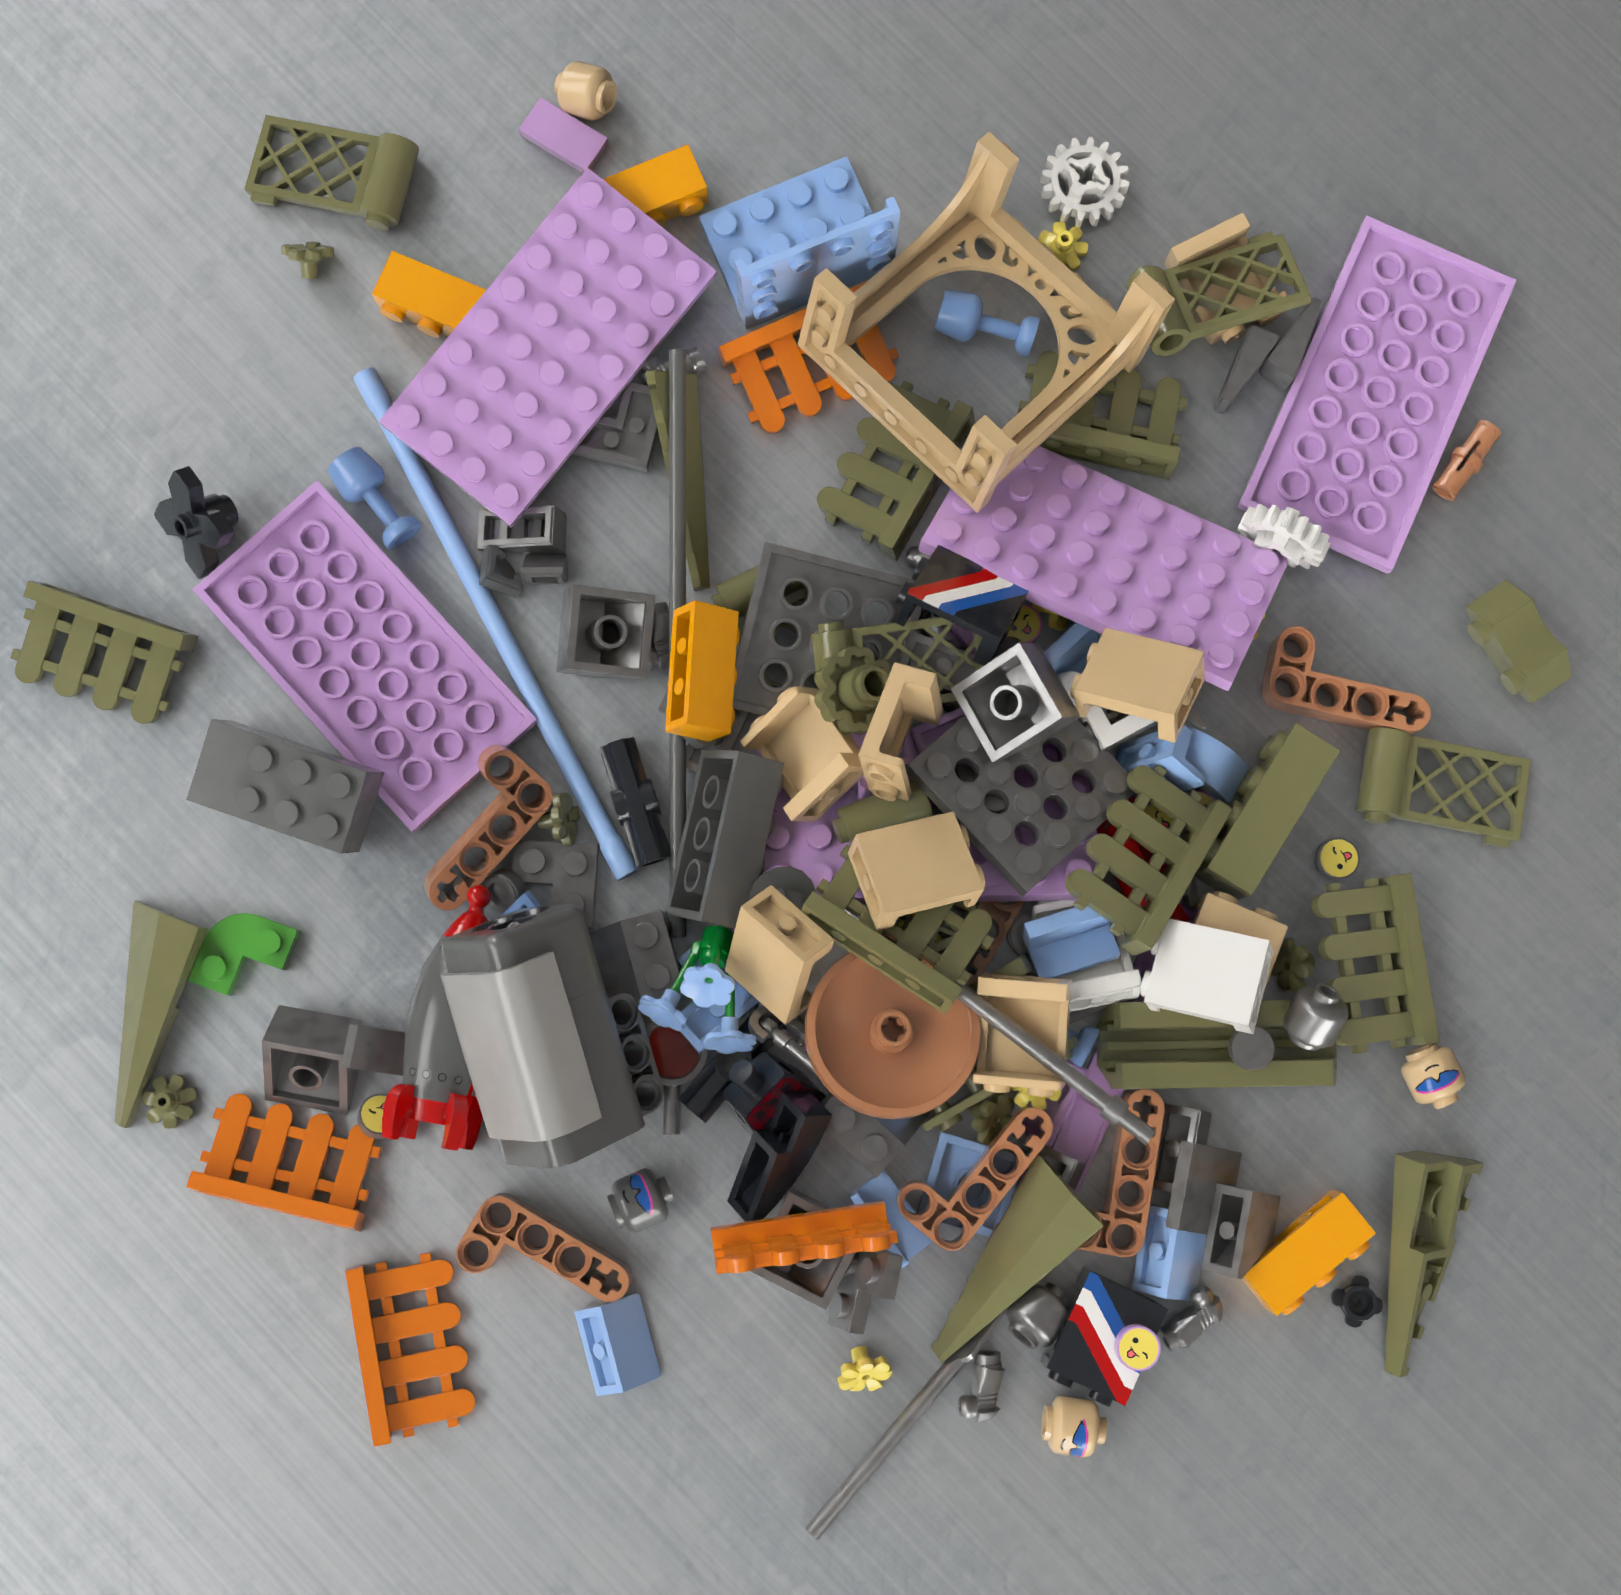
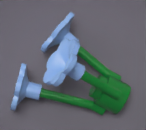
(706, 987)

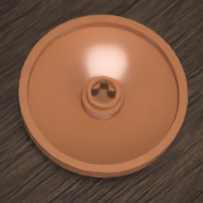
(885, 1045)

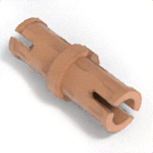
(1479, 440)

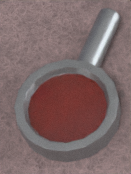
(676, 1065)

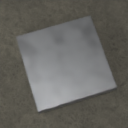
(1195, 1182)

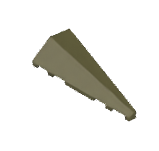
(695, 493)
(158, 968)
(1424, 1217)
(1032, 1238)

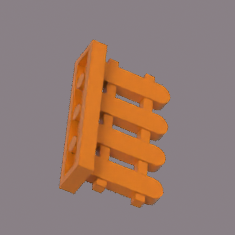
(788, 357)
(267, 1159)
(801, 1237)
(412, 1367)

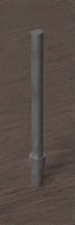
(1112, 1108)

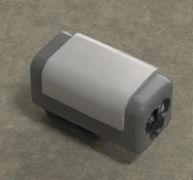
(543, 1040)

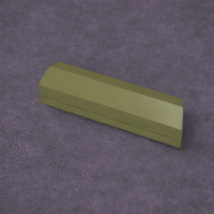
(1185, 1051)

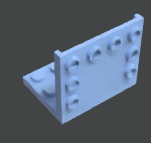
(793, 231)

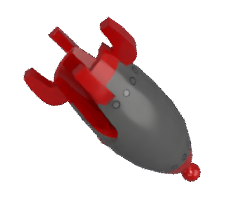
(434, 1068)

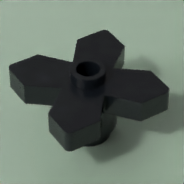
(197, 520)

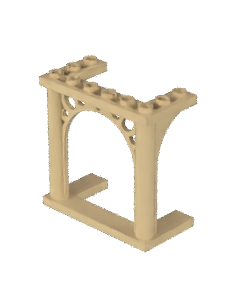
(1121, 338)

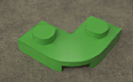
(236, 939)

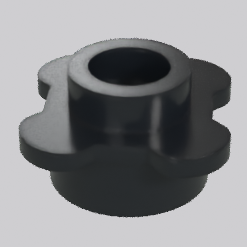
(1369, 1304)

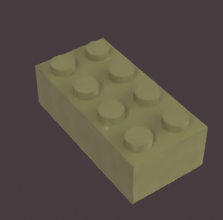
(1266, 810)

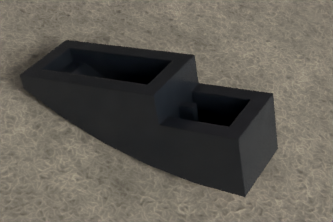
(778, 1154)

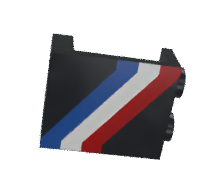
(965, 596)
(1086, 1342)

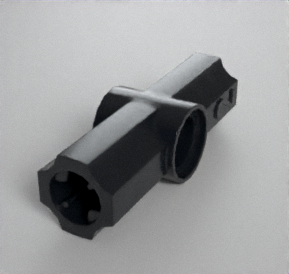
(635, 802)
(706, 1090)

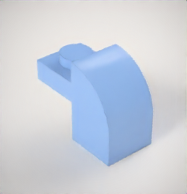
(1218, 763)

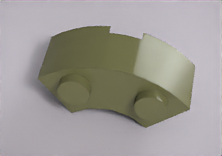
(1518, 642)

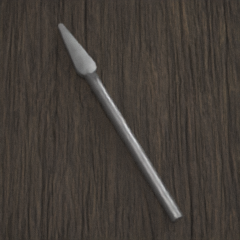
(898, 1430)

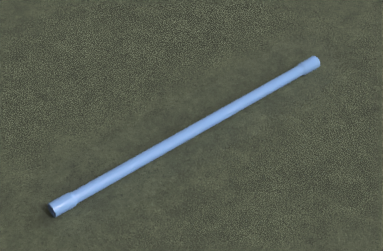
(611, 843)

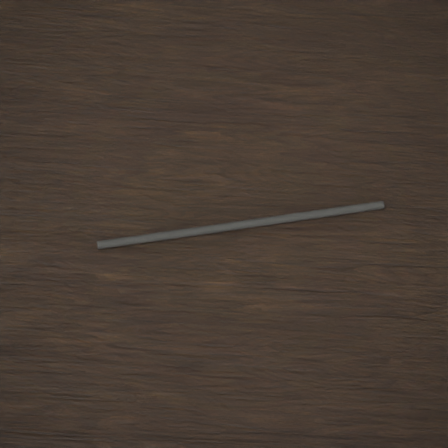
(677, 598)

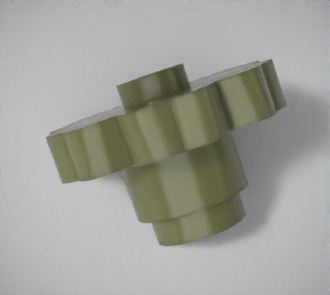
(851, 688)

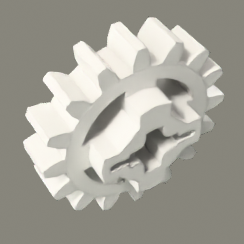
(1074, 166)
(1285, 533)

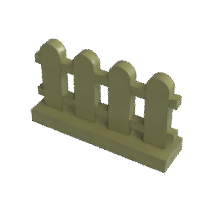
(1116, 440)
(911, 496)
(81, 644)
(1182, 856)
(900, 960)
(1400, 960)

